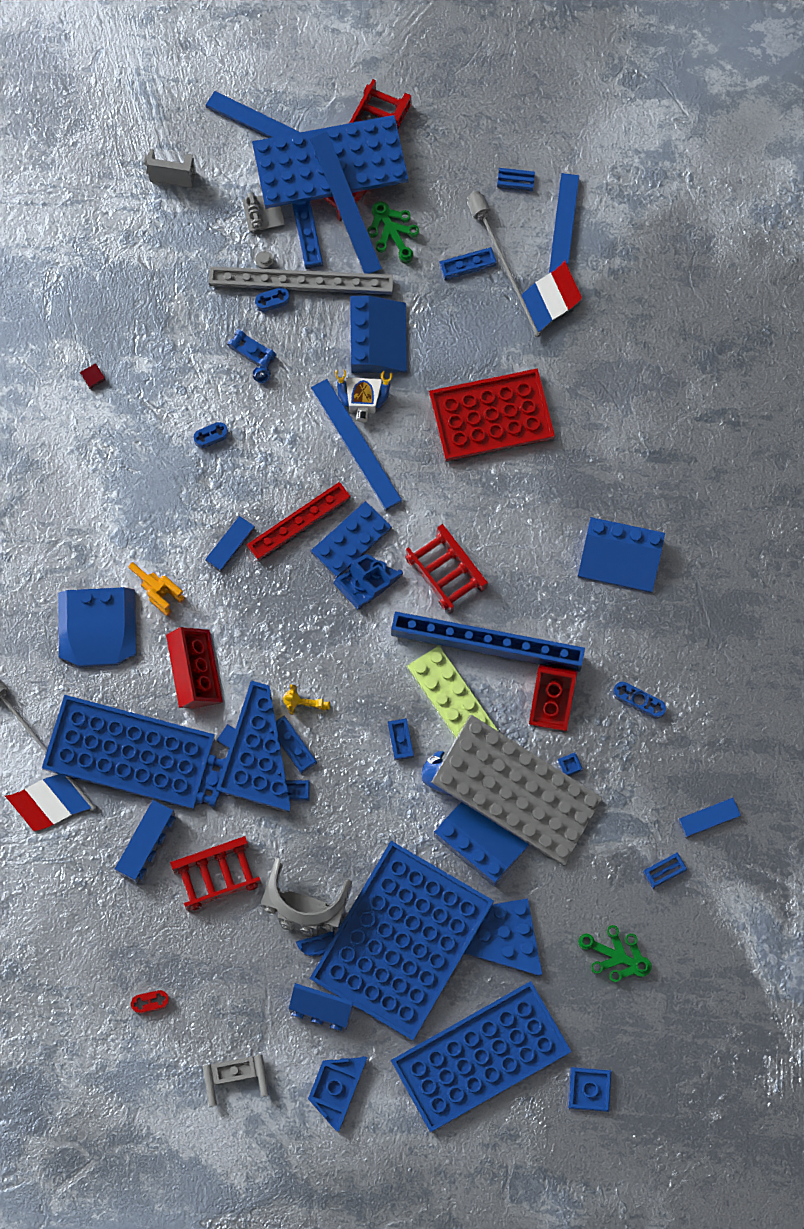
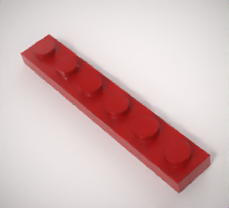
(298, 521)

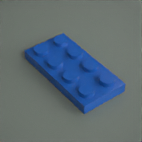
(351, 539)

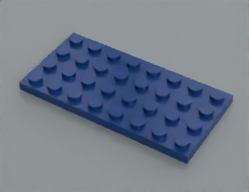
(366, 151)
(128, 752)
(480, 1056)

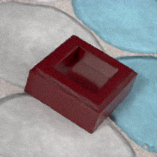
(92, 376)

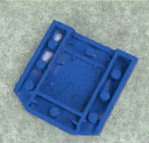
(97, 626)

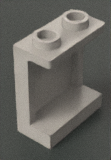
(170, 172)

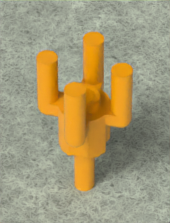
(157, 588)

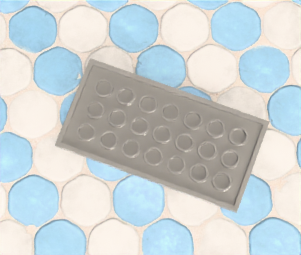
(516, 789)

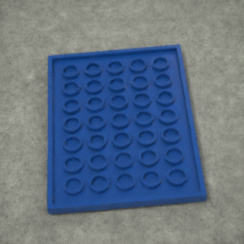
(402, 940)

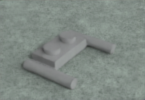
(234, 1071)

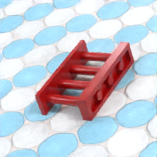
(402, 104)
(454, 552)
(201, 860)

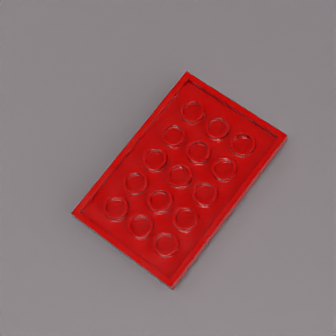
(491, 414)

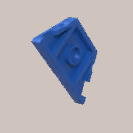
(336, 1087)

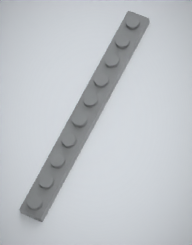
(301, 280)

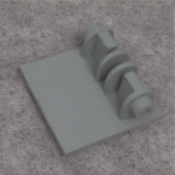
(259, 217)

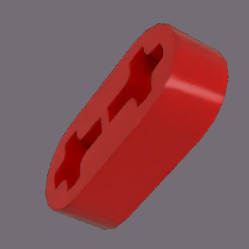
(151, 1006)

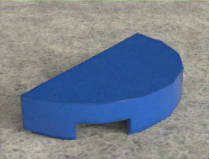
(315, 945)

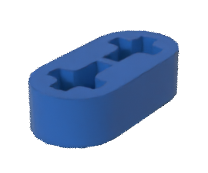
(271, 299)
(209, 431)

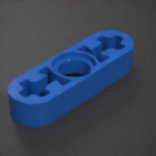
(654, 701)

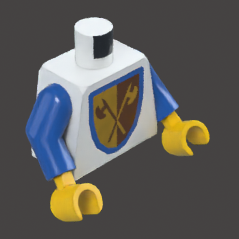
(363, 394)

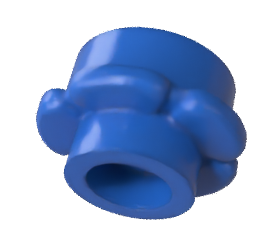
(261, 378)

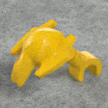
(292, 699)

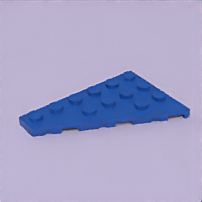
(254, 758)
(507, 937)

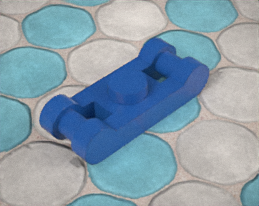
(251, 349)
(210, 781)

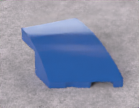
(366, 580)

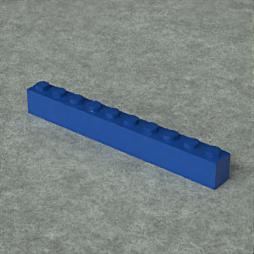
(487, 641)

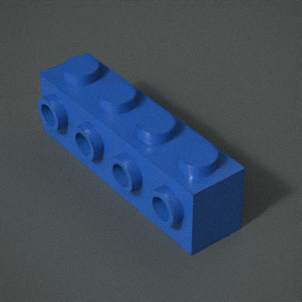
(145, 841)

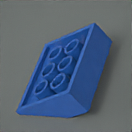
(377, 335)
(621, 554)
(480, 842)

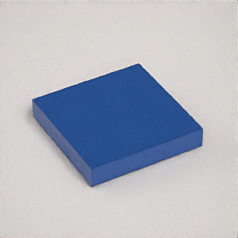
(589, 1089)

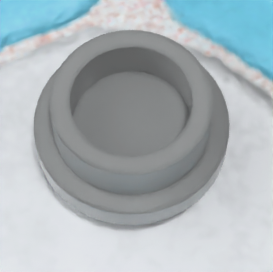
(264, 259)

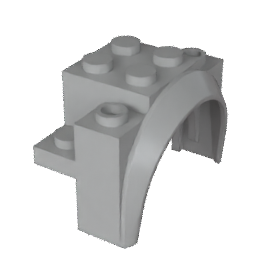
(303, 911)

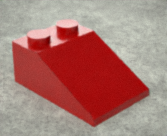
(553, 697)

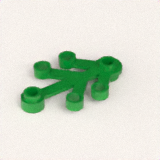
(391, 229)
(617, 956)

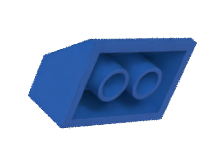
(320, 1007)

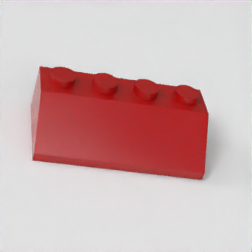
(194, 668)

